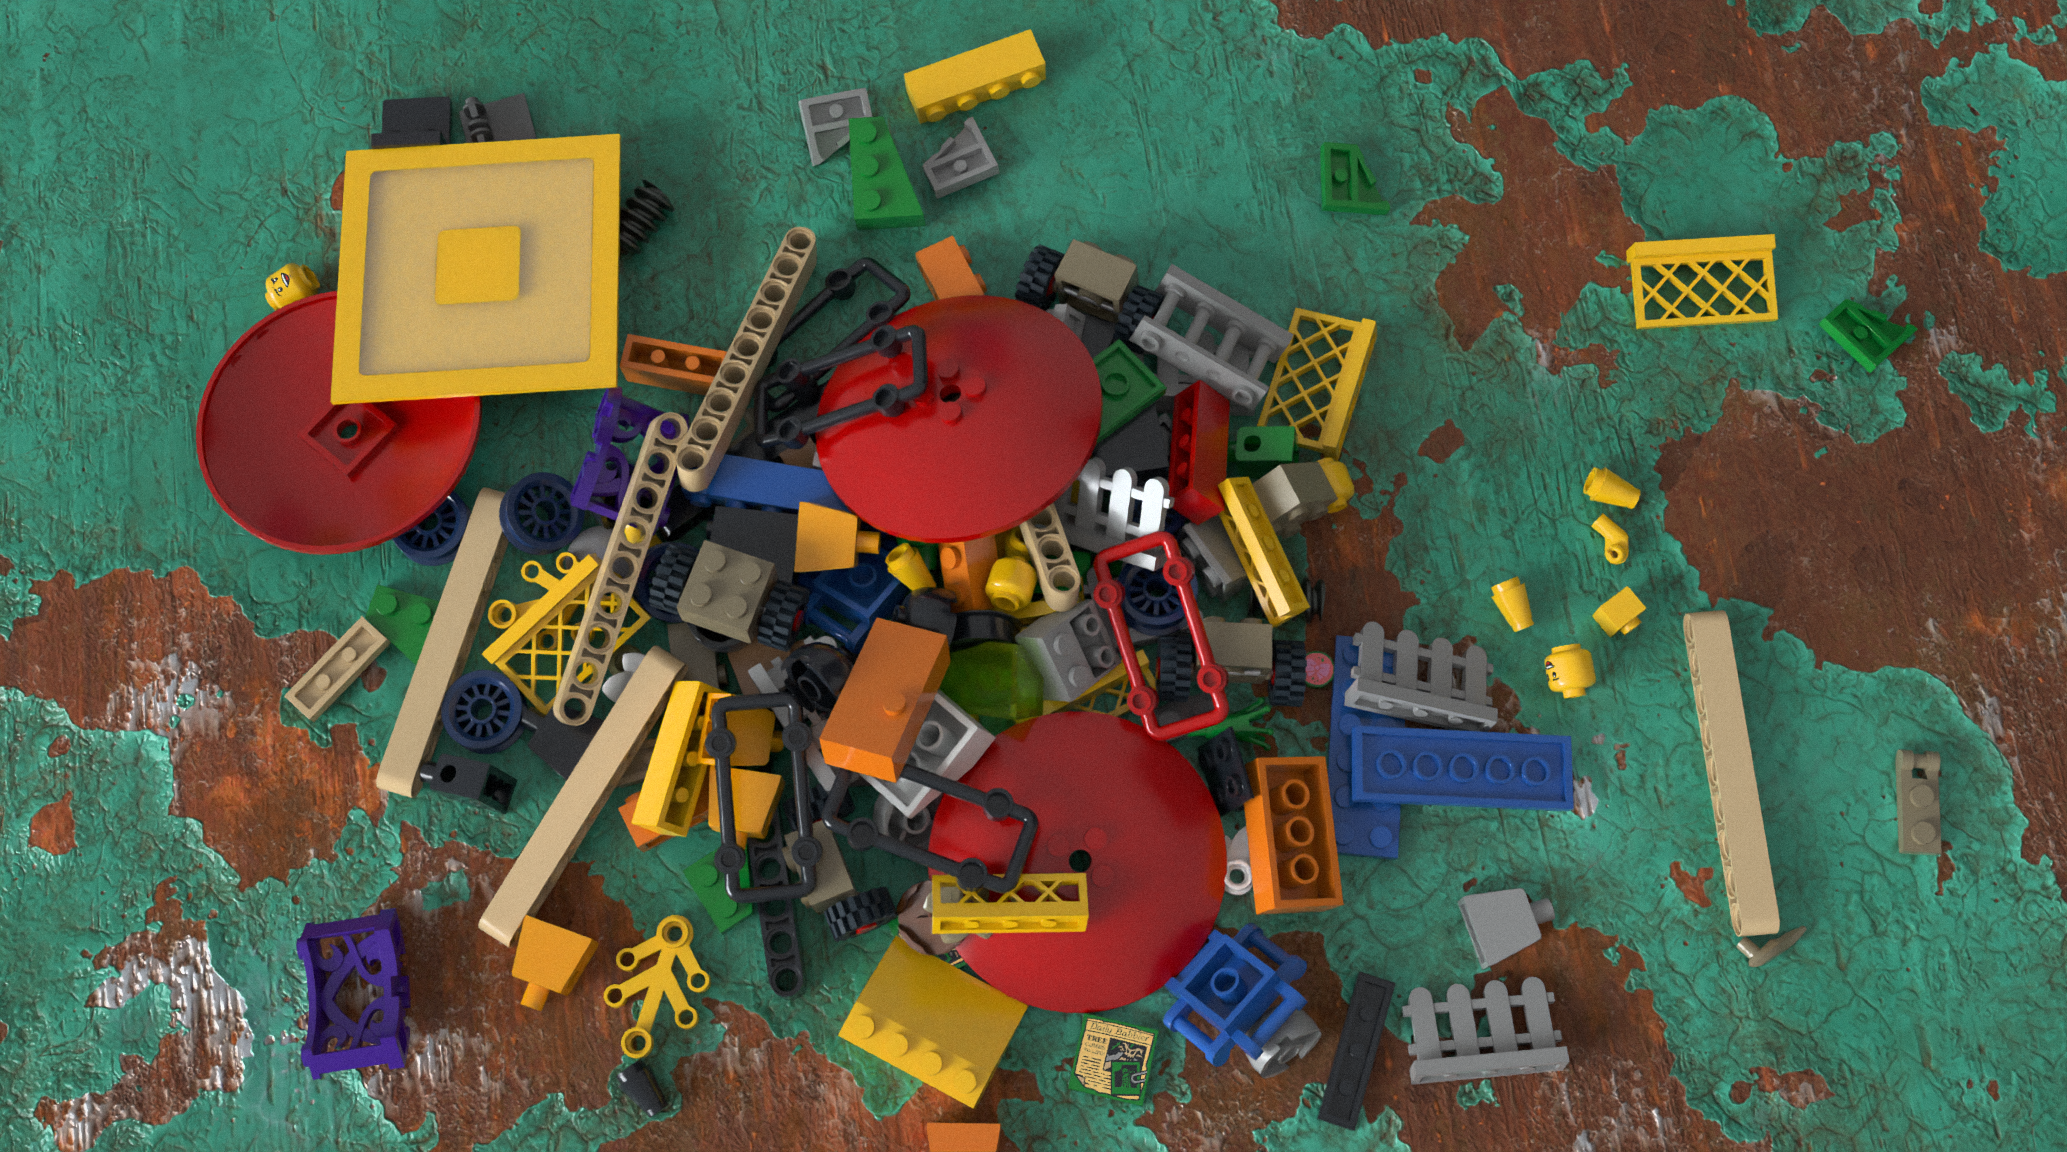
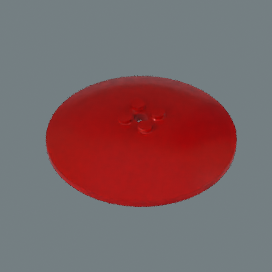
(278, 452)
(972, 463)
(1150, 849)

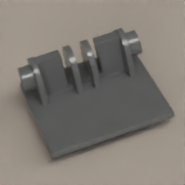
(497, 120)

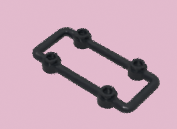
(841, 285)
(886, 399)
(731, 856)
(970, 873)

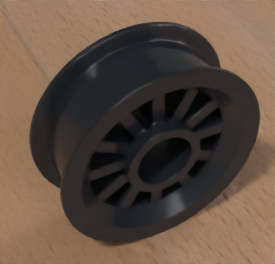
(983, 626)

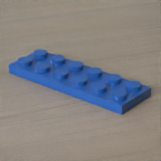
(1461, 768)
(1359, 827)

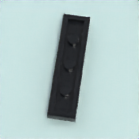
(1356, 1051)

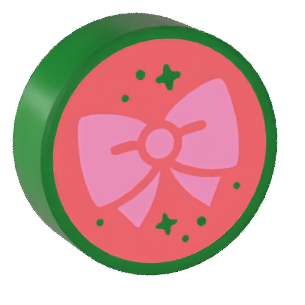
(1319, 670)

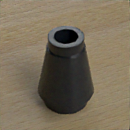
(642, 1087)

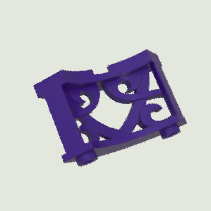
(595, 478)
(389, 1035)

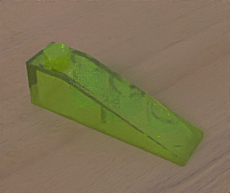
(995, 681)

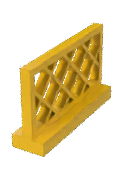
(1703, 251)
(1348, 380)
(539, 617)

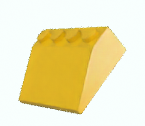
(934, 1022)

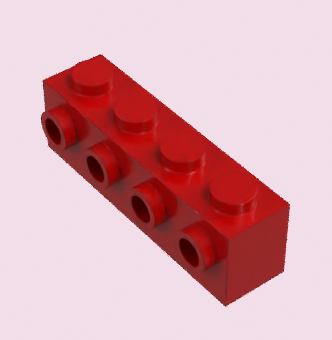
(1198, 452)

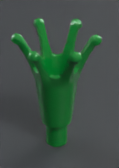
(1240, 722)

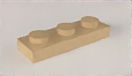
(337, 669)

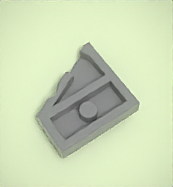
(828, 123)
(960, 162)

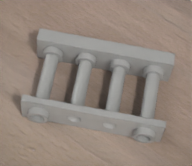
(1224, 315)

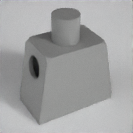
(1503, 923)

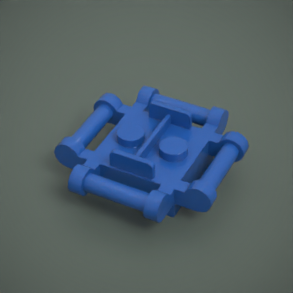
(856, 594)
(1233, 991)

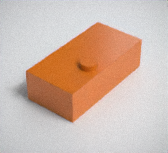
(885, 700)
(1292, 836)

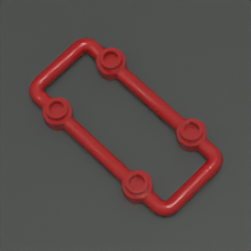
(1143, 698)

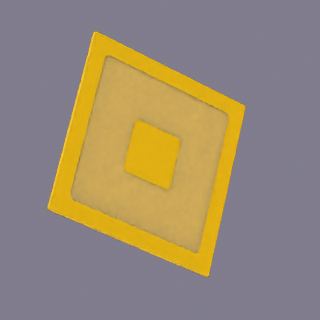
(478, 270)

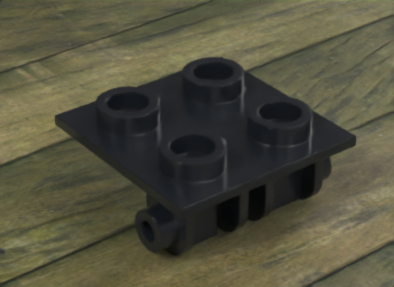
(1225, 772)

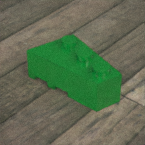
(879, 180)

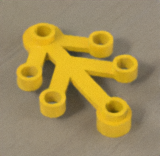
(547, 581)
(658, 979)

